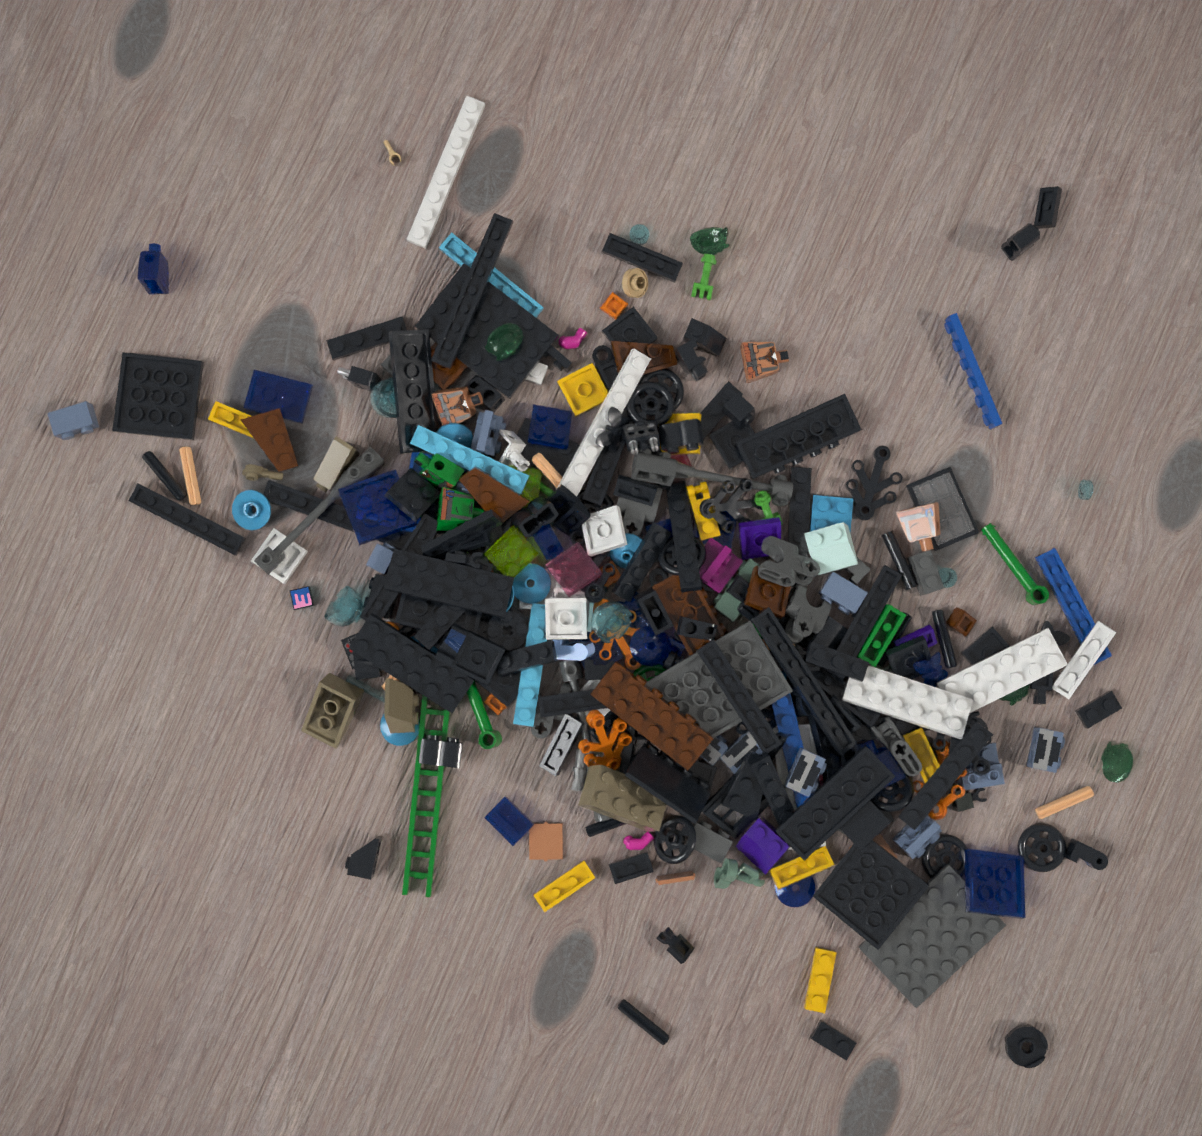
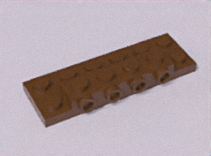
(687, 605)
(652, 715)

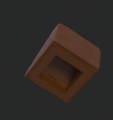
(961, 621)

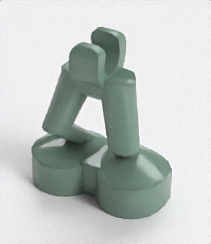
(729, 872)

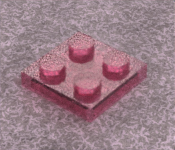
(573, 569)

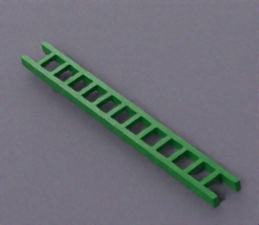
(435, 814)

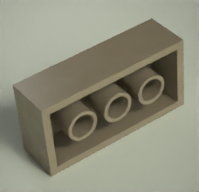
(621, 799)

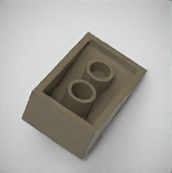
(332, 710)

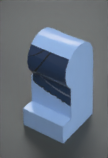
(573, 650)

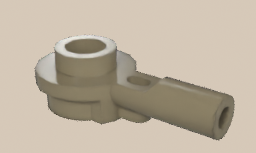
(253, 472)

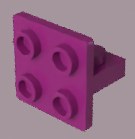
(718, 566)

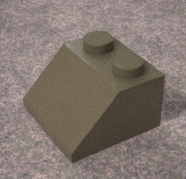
(400, 707)

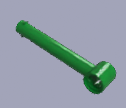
(1015, 566)
(482, 719)

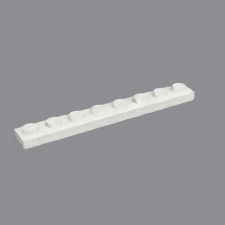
(446, 172)
(617, 397)

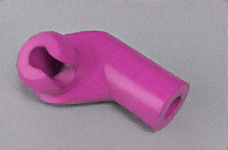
(572, 342)
(638, 843)

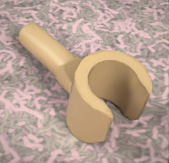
(391, 152)

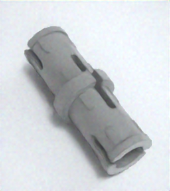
(579, 771)

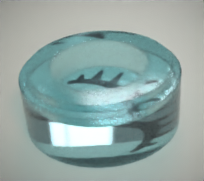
(639, 234)
(1085, 489)
(948, 577)

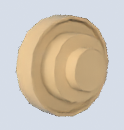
(635, 283)

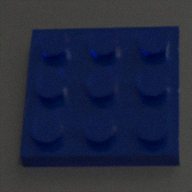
(370, 511)
(994, 884)

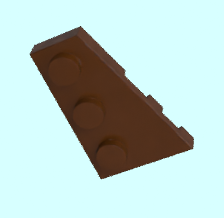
(661, 355)
(272, 437)
(492, 493)

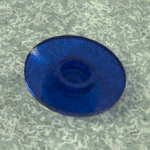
(640, 650)
(800, 897)

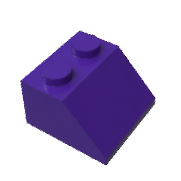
(762, 845)

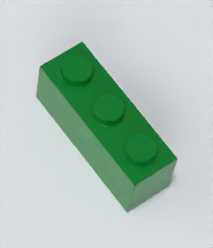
(881, 635)

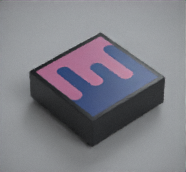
(302, 598)

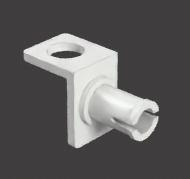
(512, 454)

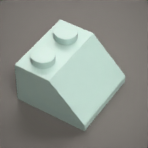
(831, 547)

